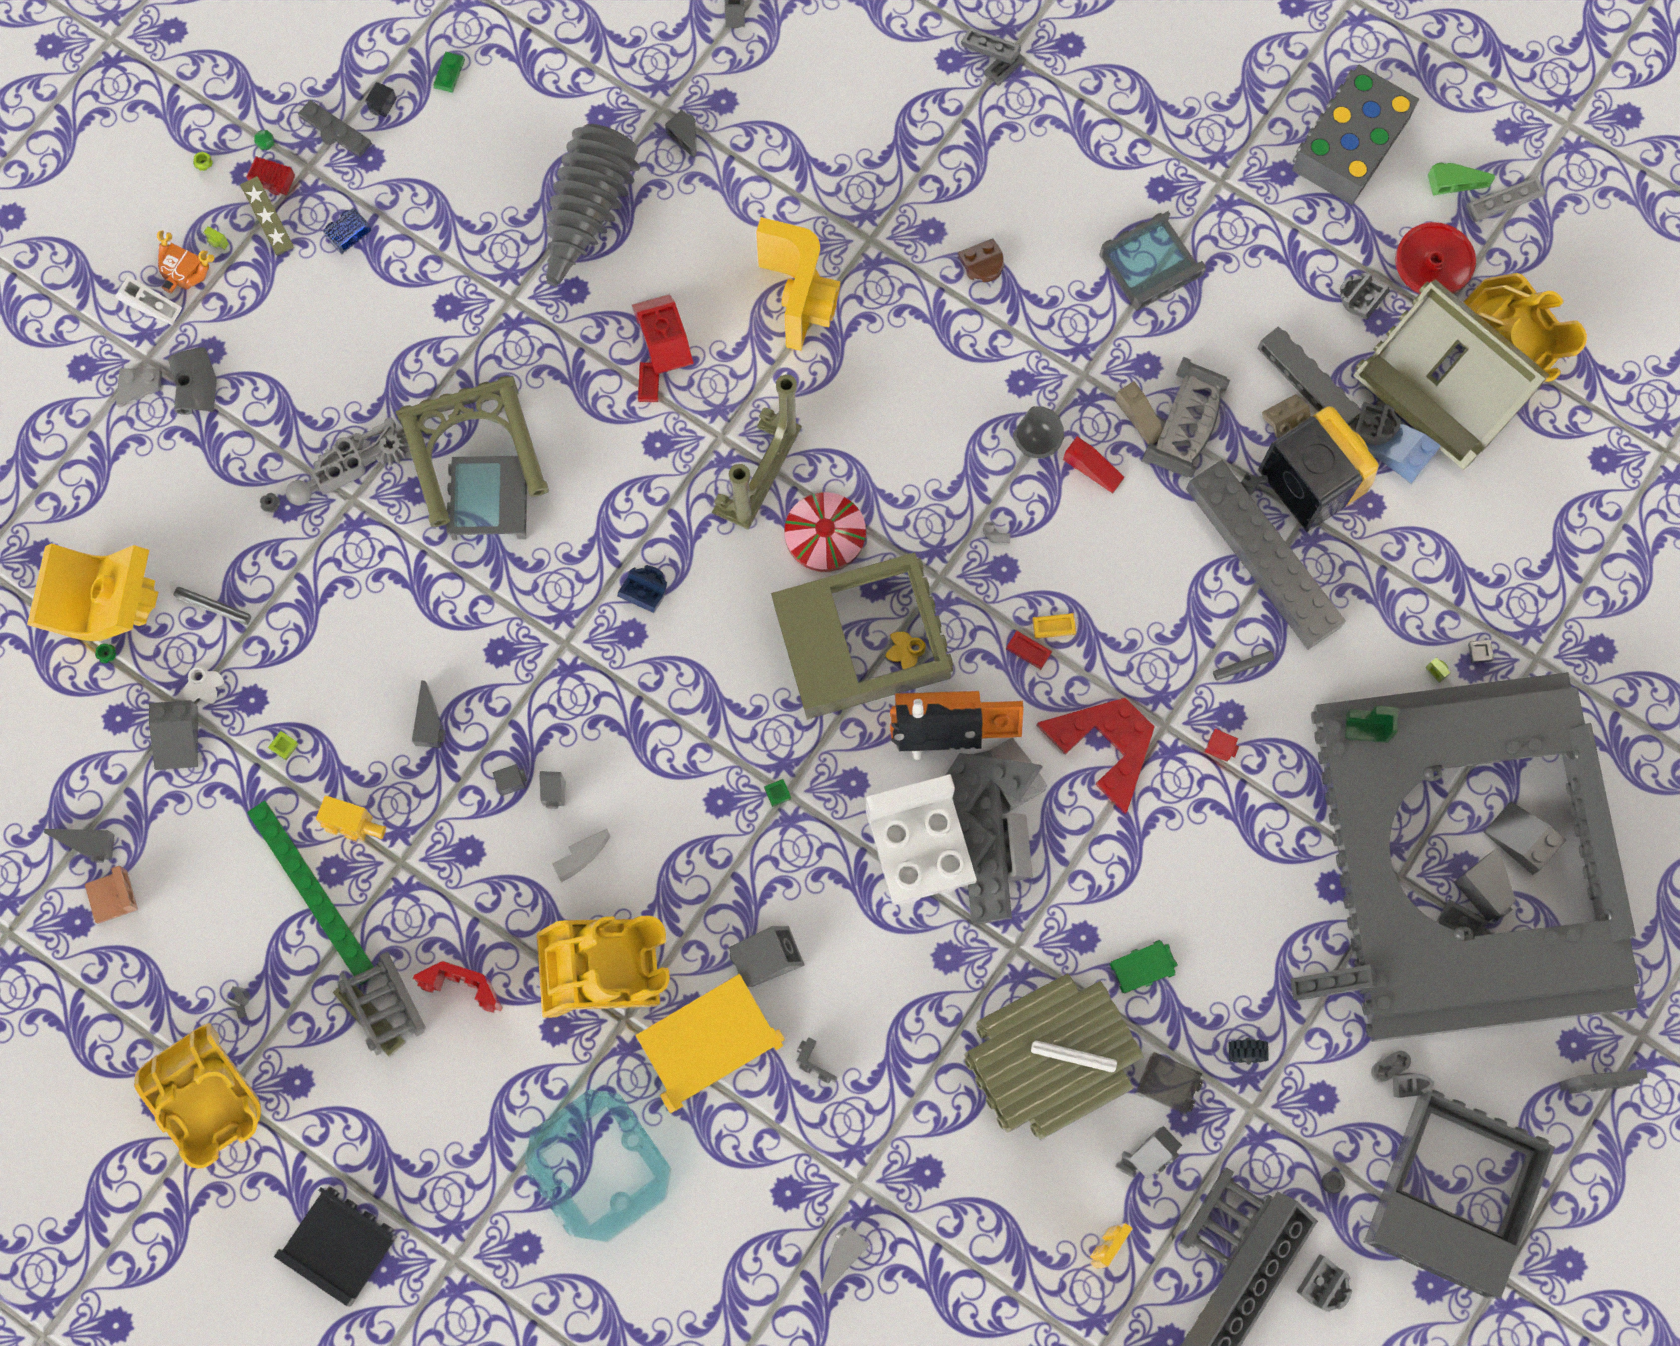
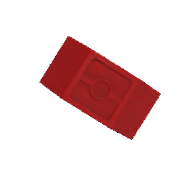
(663, 333)
(434, 977)

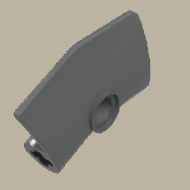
(196, 368)

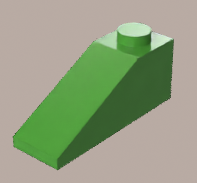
(1457, 178)

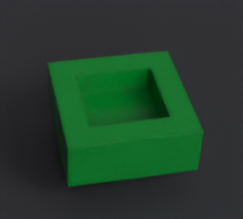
(777, 792)

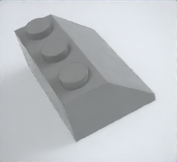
(1017, 847)

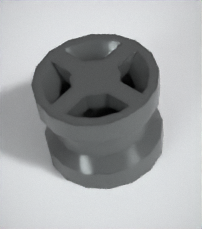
(1126, 1165)

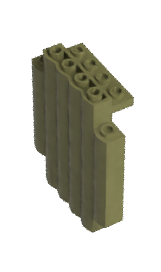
(1044, 1088)

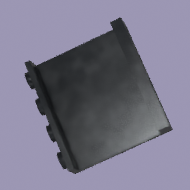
(337, 1246)

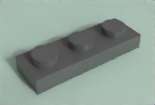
(991, 45)

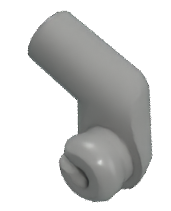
(993, 535)

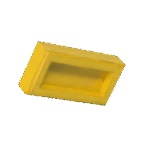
(1054, 626)

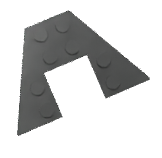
(970, 778)

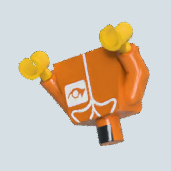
(179, 265)

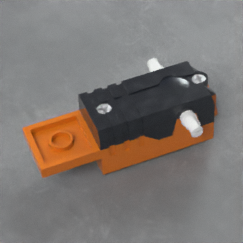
(951, 721)

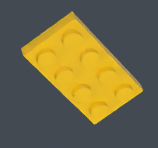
(1114, 1239)

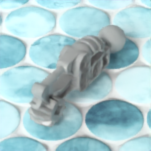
(336, 461)

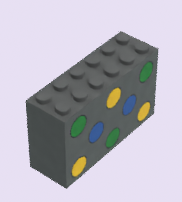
(1354, 134)

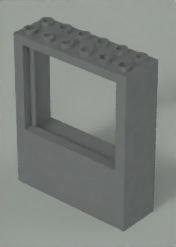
(1442, 1240)

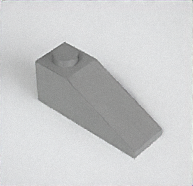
(844, 1254)

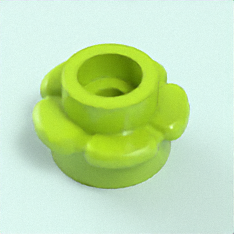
(200, 157)

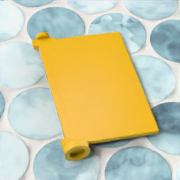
(707, 1040)

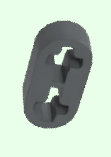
(1388, 1062)

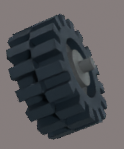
(1248, 1051)

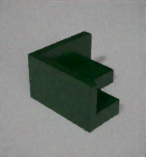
(1373, 725)

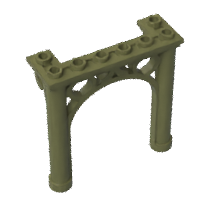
(414, 417)
(750, 496)

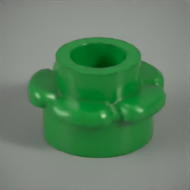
(101, 649)

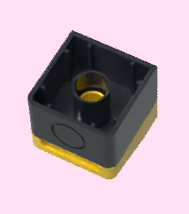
(1319, 467)

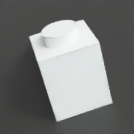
(147, 301)

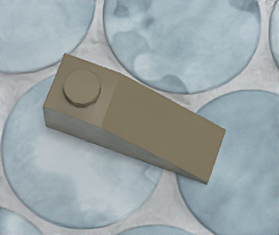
(1139, 412)

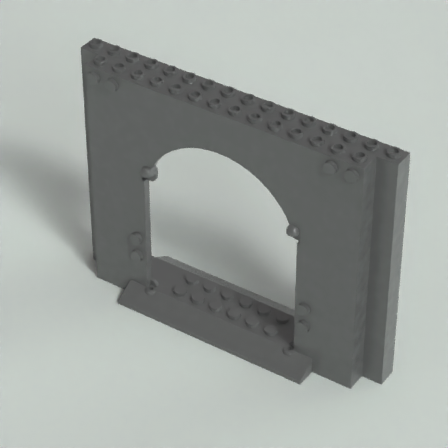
(1435, 975)

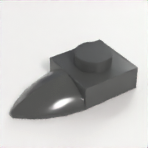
(1410, 1084)

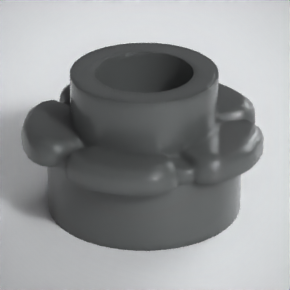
(275, 502)

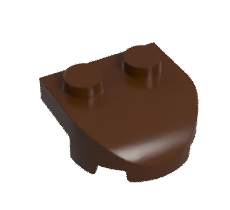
(983, 261)

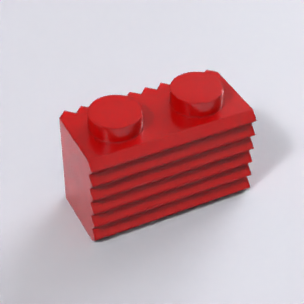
(272, 175)

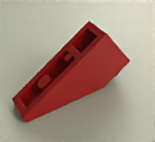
(1092, 464)

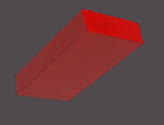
(648, 383)
(1028, 650)

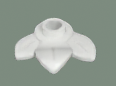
(204, 688)

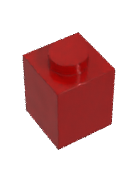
(1222, 745)

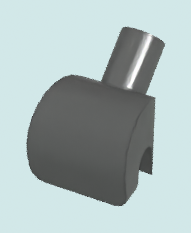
(1251, 482)
(241, 999)

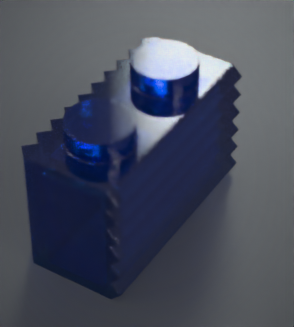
(347, 230)

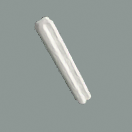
(1073, 1056)

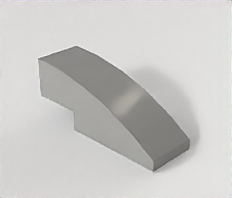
(581, 855)

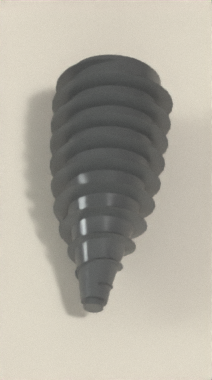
(587, 191)

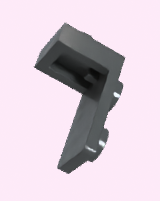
(805, 1050)

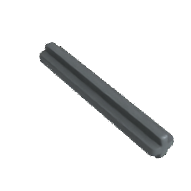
(212, 605)

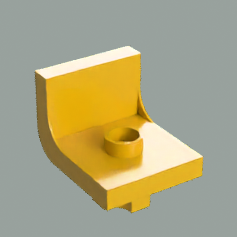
(809, 296)
(92, 594)

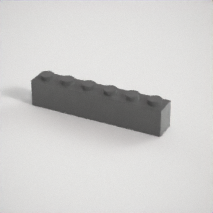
(1306, 375)

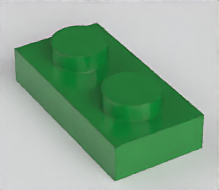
(449, 72)

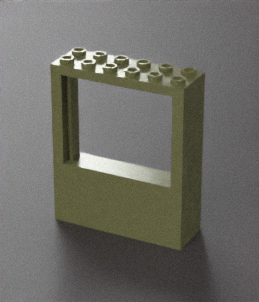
(820, 649)

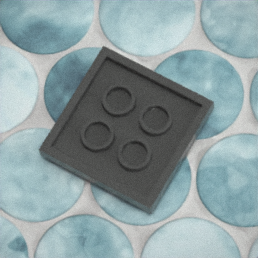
(1603, 1081)

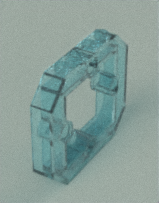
(555, 1129)

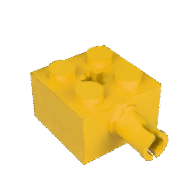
(347, 819)

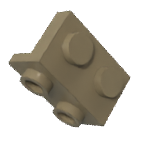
(1287, 415)

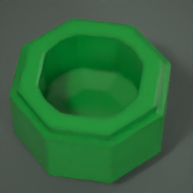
(264, 139)

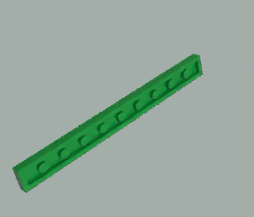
(310, 889)

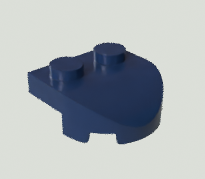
(644, 587)

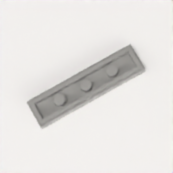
(1505, 199)

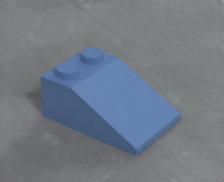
(1406, 452)

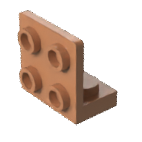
(111, 895)

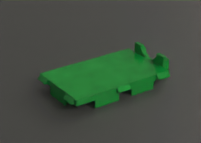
(1144, 966)

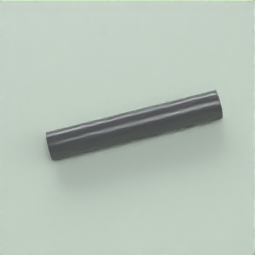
(1243, 665)

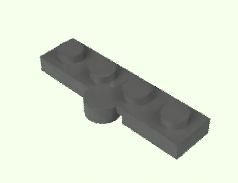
(334, 129)

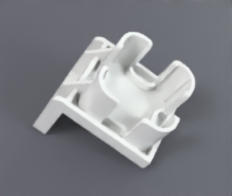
(919, 840)

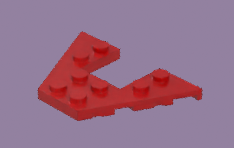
(1123, 727)

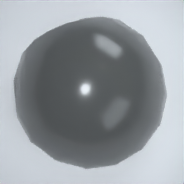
(1039, 433)

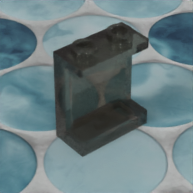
(1169, 1083)

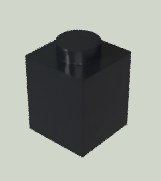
(380, 99)

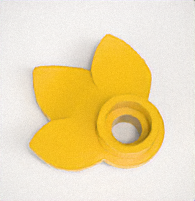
(903, 651)

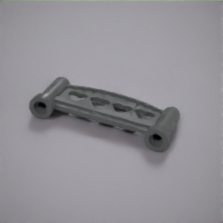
(1165, 452)

